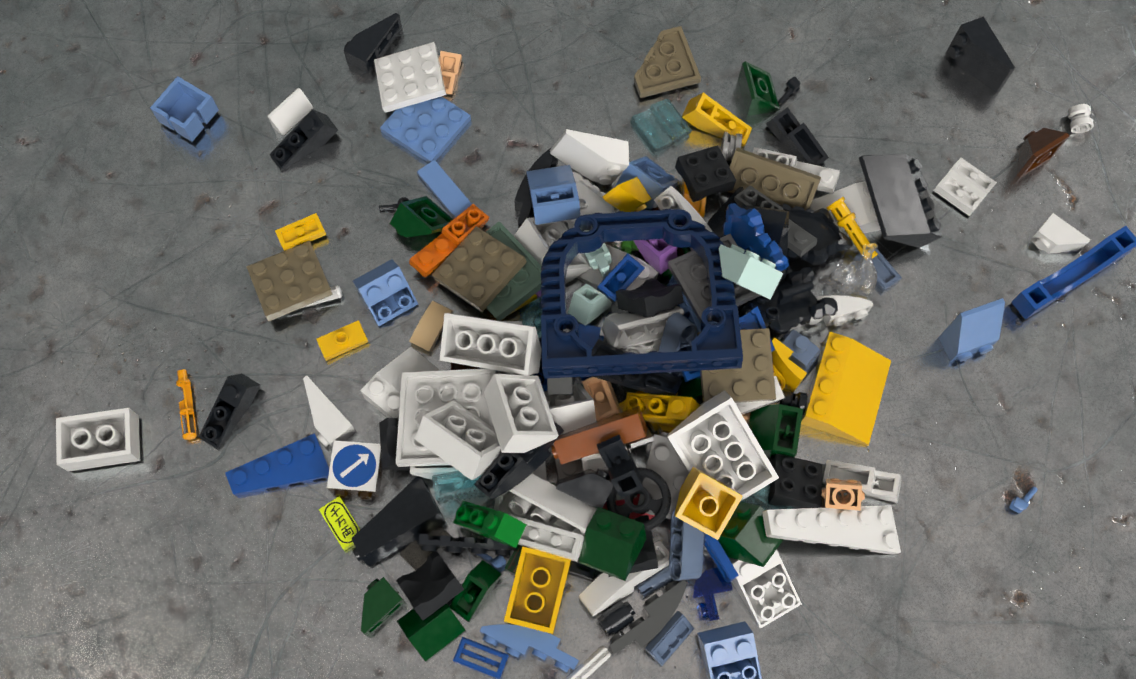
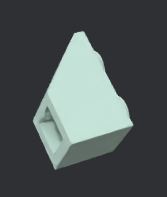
(588, 304)

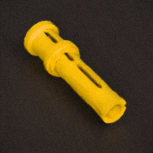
(847, 221)

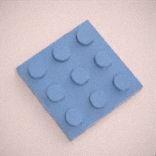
(426, 127)

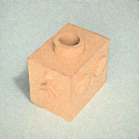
(850, 501)

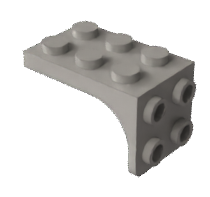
(669, 466)

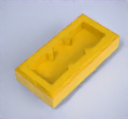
(342, 340)

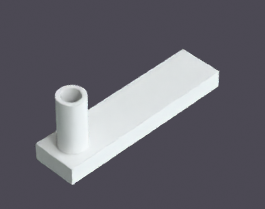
(551, 539)

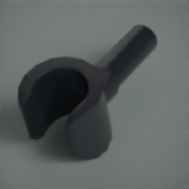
(793, 85)
(392, 206)

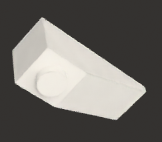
(326, 417)

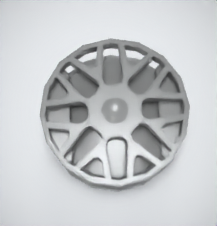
(729, 145)

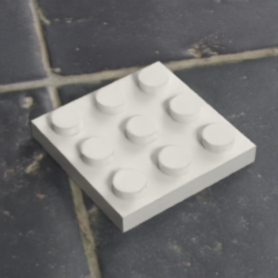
(409, 77)

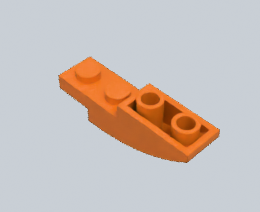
(452, 235)

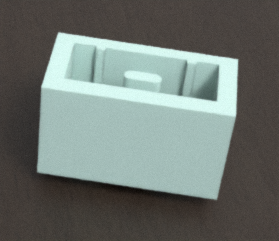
(749, 271)

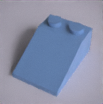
(973, 331)

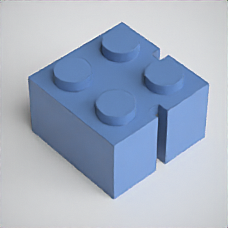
(184, 108)

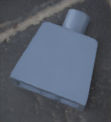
(804, 353)

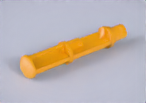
(186, 405)

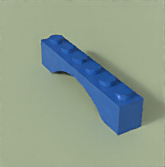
(1074, 274)

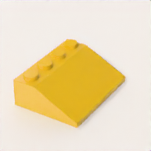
(846, 389)

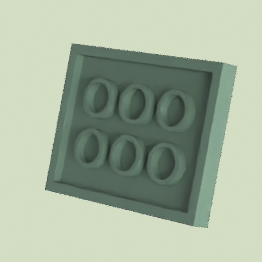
(522, 285)

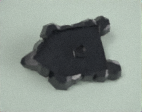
(820, 225)
(792, 303)

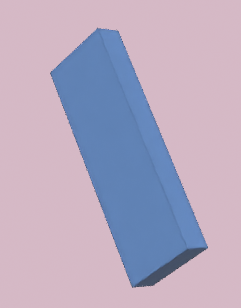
(444, 188)

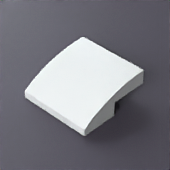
(965, 186)

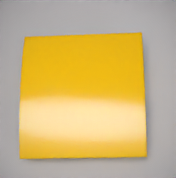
(790, 371)

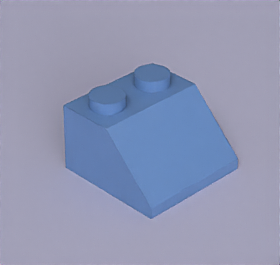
(651, 176)

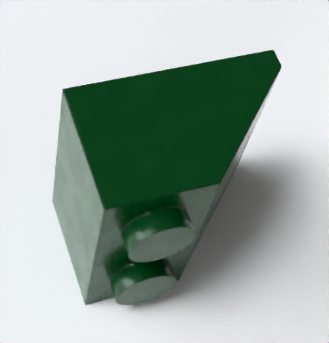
(746, 537)
(612, 543)

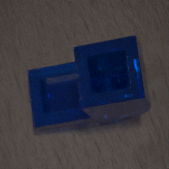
(705, 588)

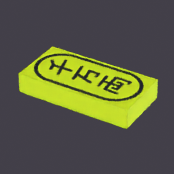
(340, 522)

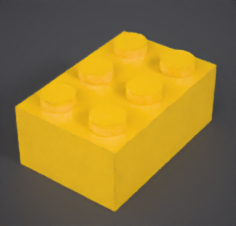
(537, 590)

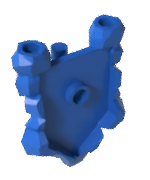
(749, 234)

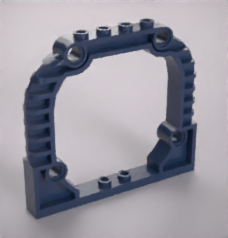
(568, 356)

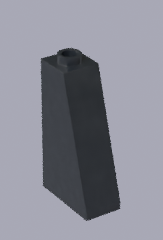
(398, 523)

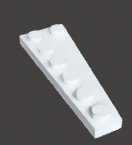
(865, 529)

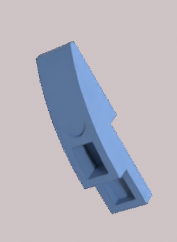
(519, 640)

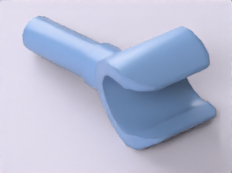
(1019, 504)
(497, 563)

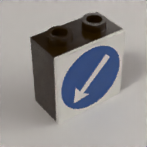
(355, 470)

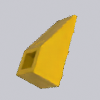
(662, 408)

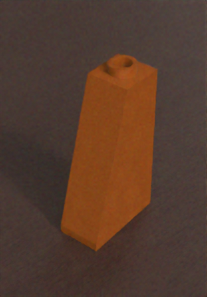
(584, 440)

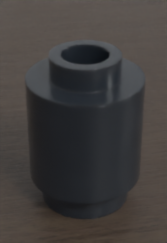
(616, 617)

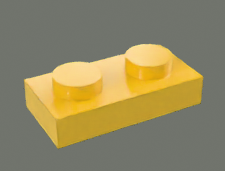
(300, 232)

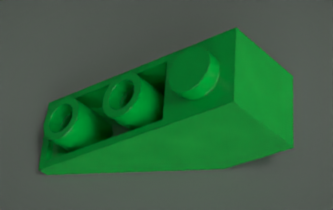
(490, 523)

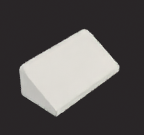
(290, 112)

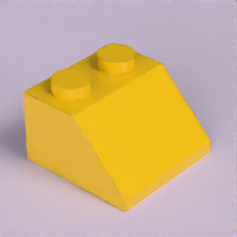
(706, 503)

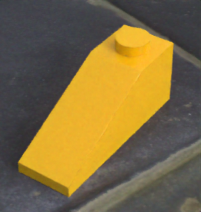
(713, 118)

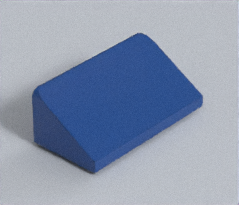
(620, 277)

